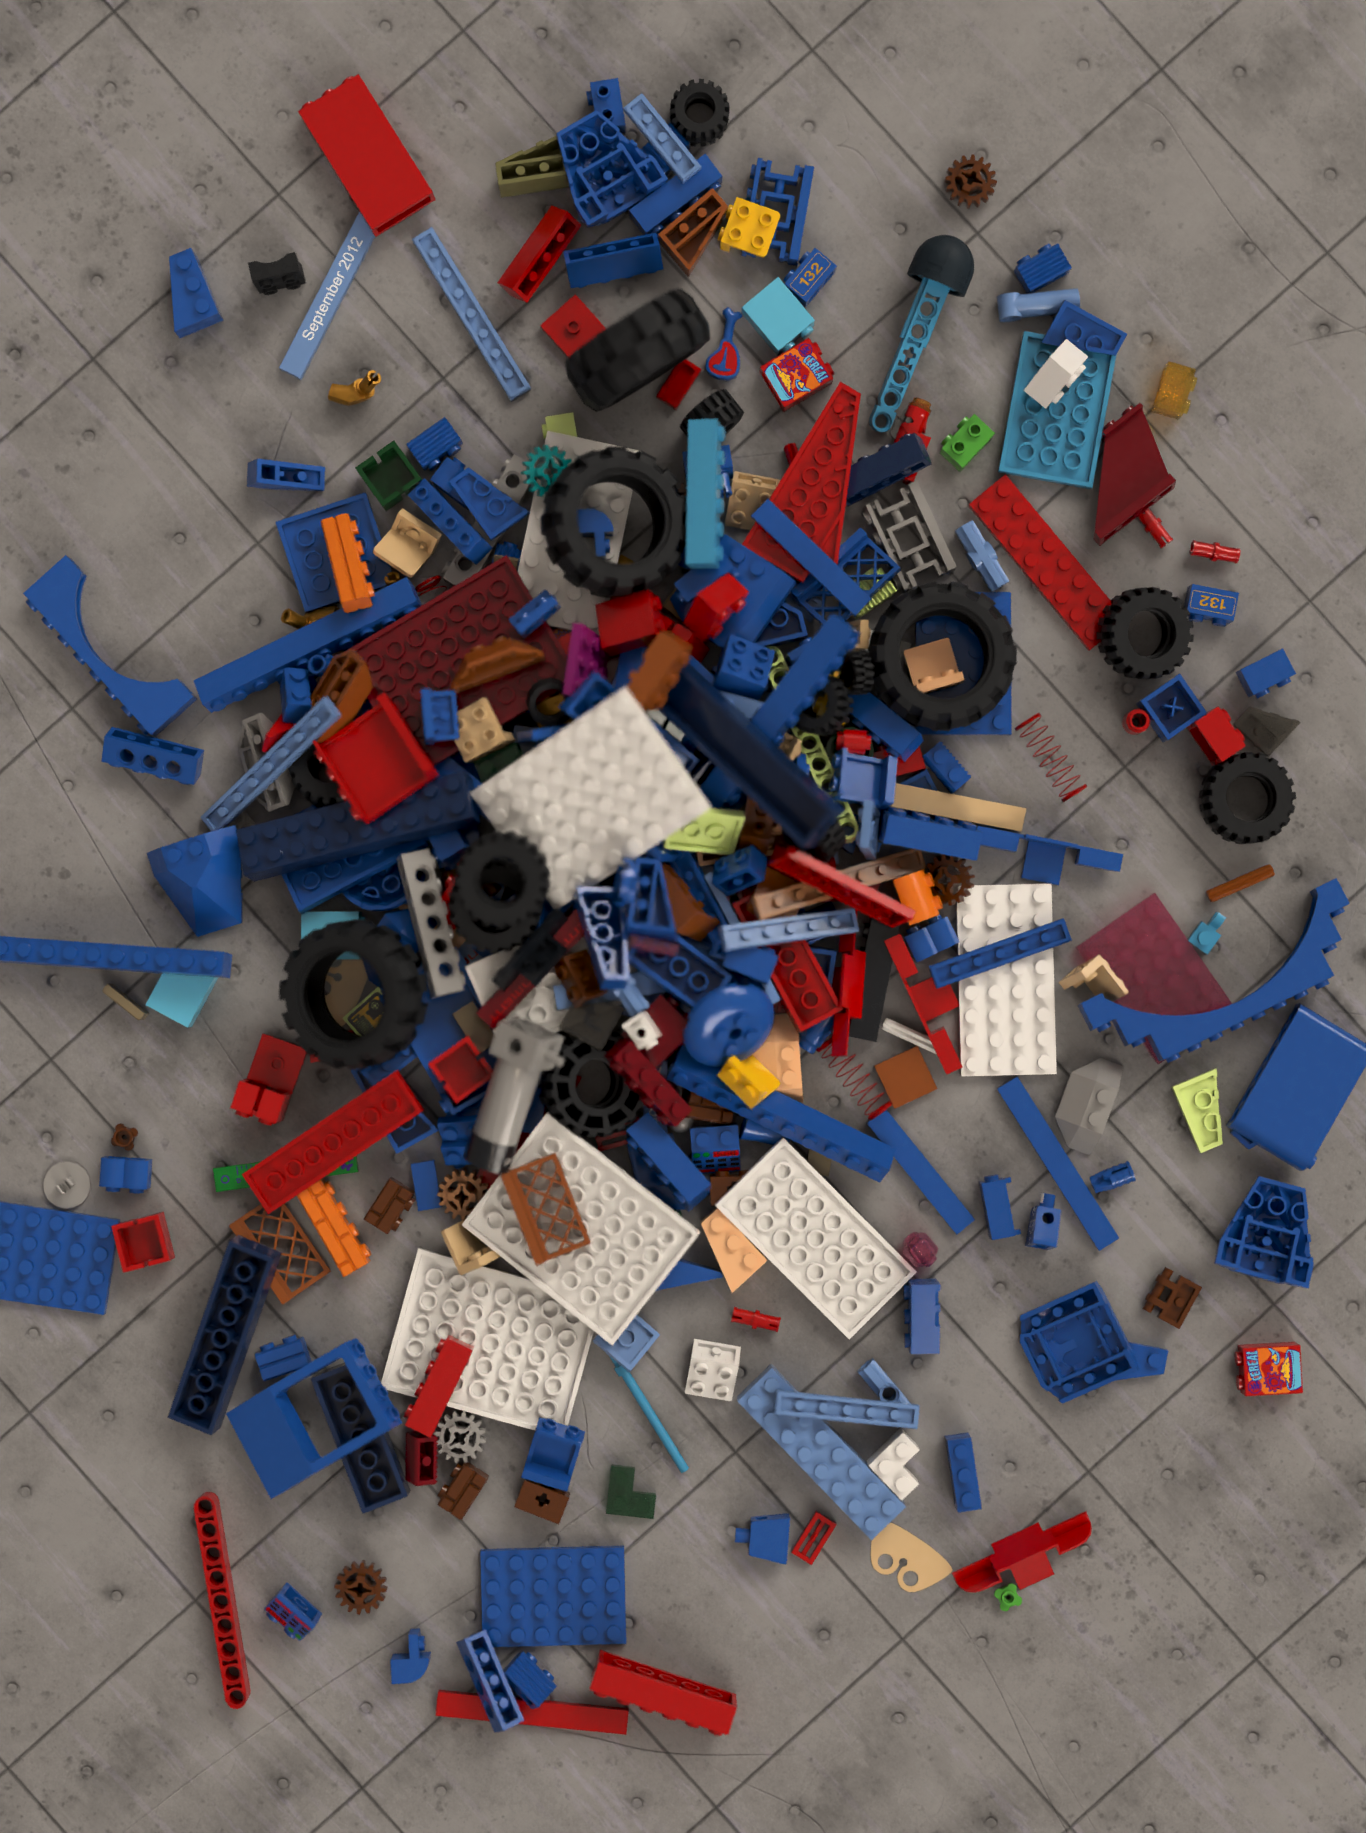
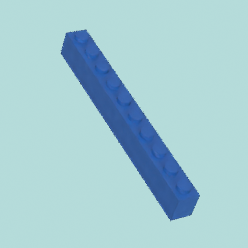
(322, 637)
(790, 698)
(115, 957)
(788, 1119)

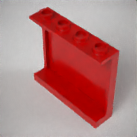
(376, 761)

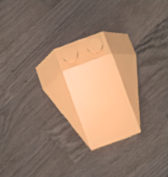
(782, 1056)

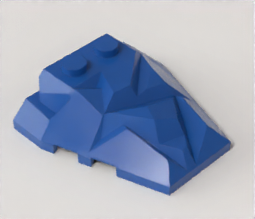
(605, 169)
(1269, 1235)

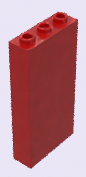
(366, 155)

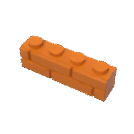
(346, 562)
(334, 1227)

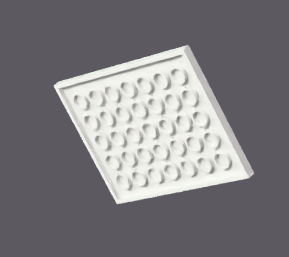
(594, 795)
(629, 1229)
(523, 1340)

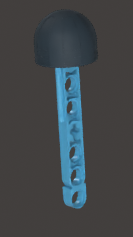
(943, 268)

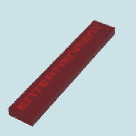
(503, 1002)

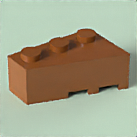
(693, 230)
(659, 670)
(686, 911)

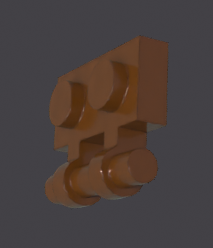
(1177, 1303)

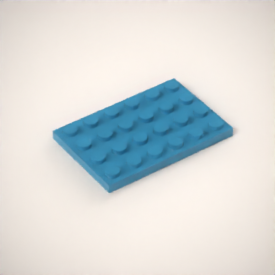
(1064, 438)

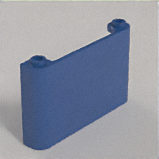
(442, 1032)
(1300, 1088)

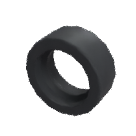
(533, 693)

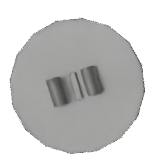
(67, 1185)

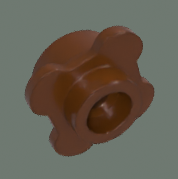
(121, 1130)

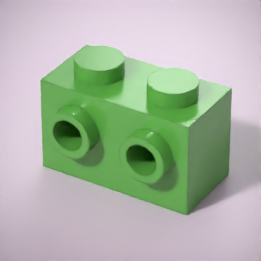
(967, 442)

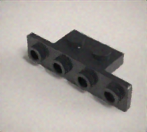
(536, 955)

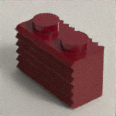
(421, 1459)

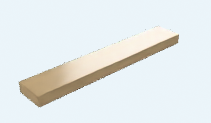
(959, 807)

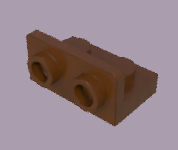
(579, 977)

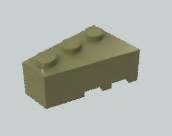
(532, 170)

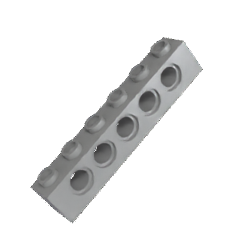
(511, 469)
(425, 936)

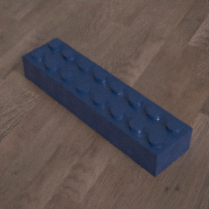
(224, 1334)

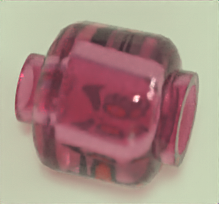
(920, 1249)

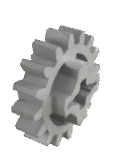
(453, 1428)

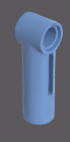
(1016, 306)

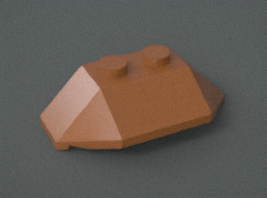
(494, 661)
(346, 685)

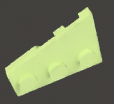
(1200, 1109)

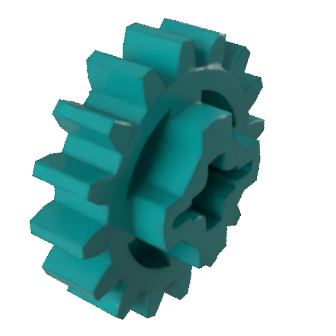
(545, 462)

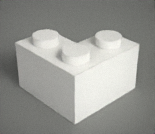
(1059, 370)
(890, 1460)

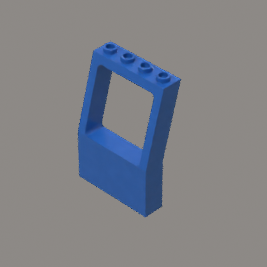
(278, 1438)

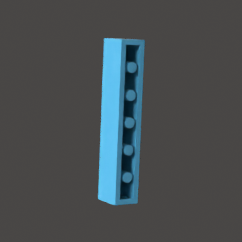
(704, 494)

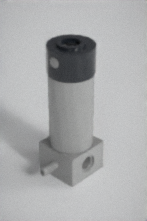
(522, 1054)

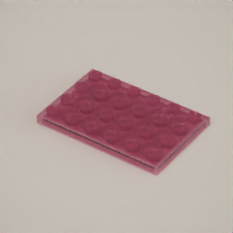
(1155, 964)

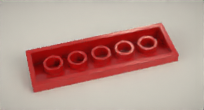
(840, 886)
(797, 978)

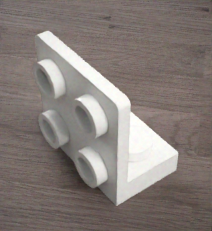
(713, 1370)

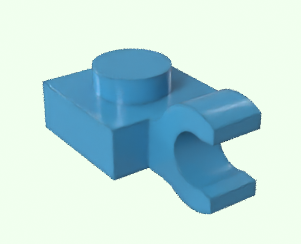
(1204, 935)

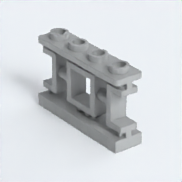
(927, 529)

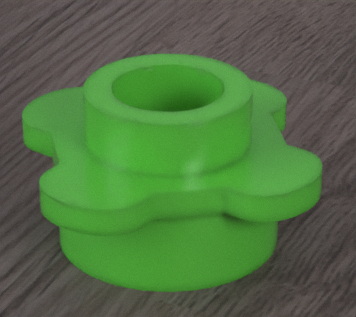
(1001, 1594)

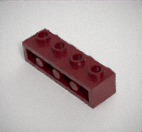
(648, 1083)

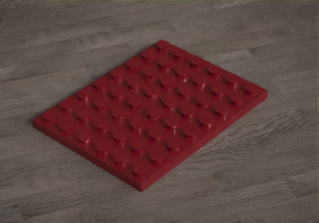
(432, 640)

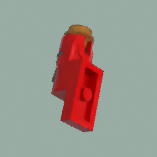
(913, 421)

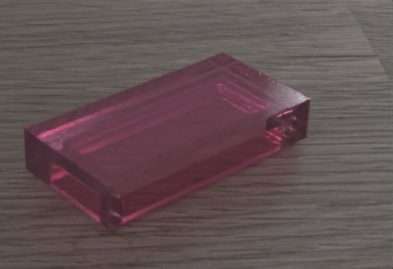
(653, 945)

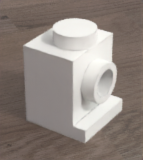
(646, 1023)

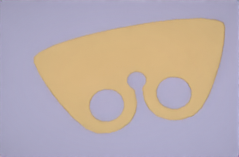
(347, 991)
(920, 1557)

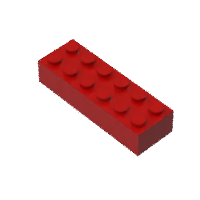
(663, 1693)

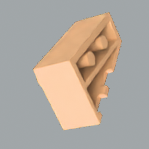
(732, 1249)

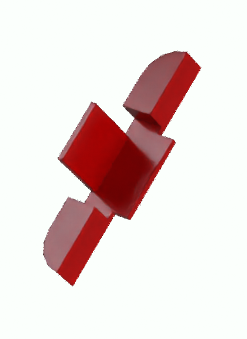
(848, 988)
(928, 1002)
(1024, 1555)

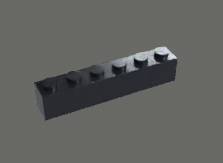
(876, 979)

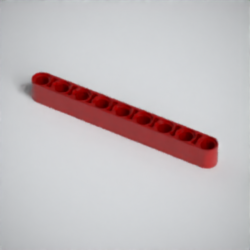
(219, 1611)

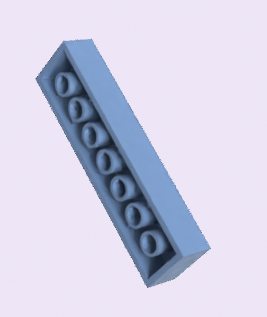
(823, 1456)

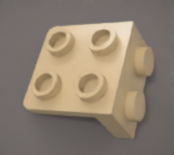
(407, 544)

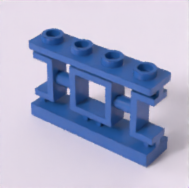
(795, 214)

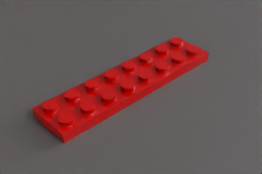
(1042, 558)
(333, 1142)

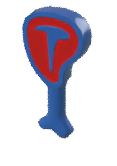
(725, 362)

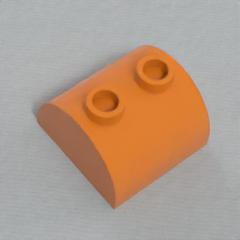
(916, 894)

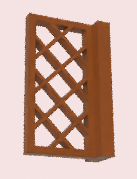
(526, 1218)
(278, 1284)

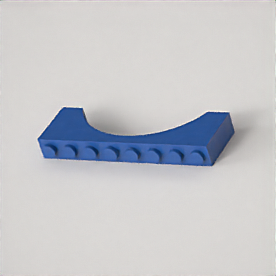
(59, 601)

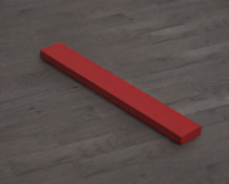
(548, 1714)

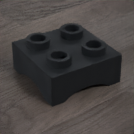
(277, 275)

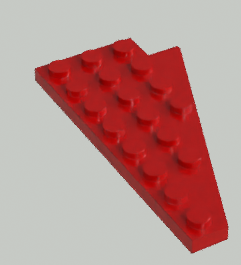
(815, 485)

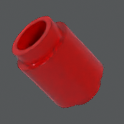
(1142, 718)
(854, 740)

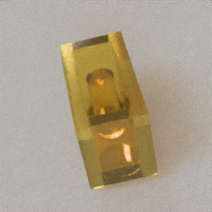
(1173, 390)

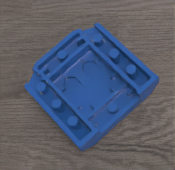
(767, 592)
(1076, 1343)

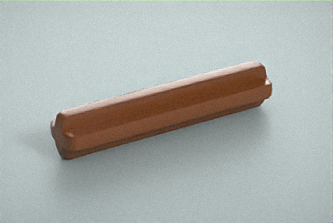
(1240, 883)

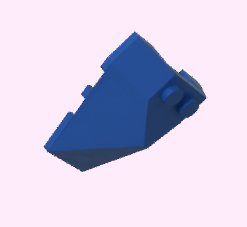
(203, 879)

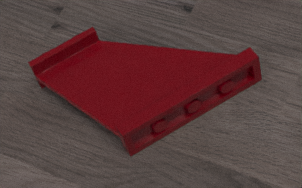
(1130, 473)

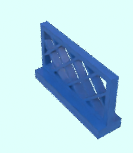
(848, 552)

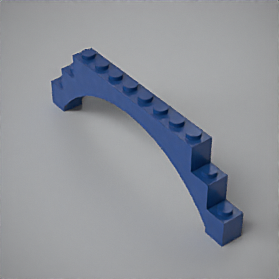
(1301, 971)

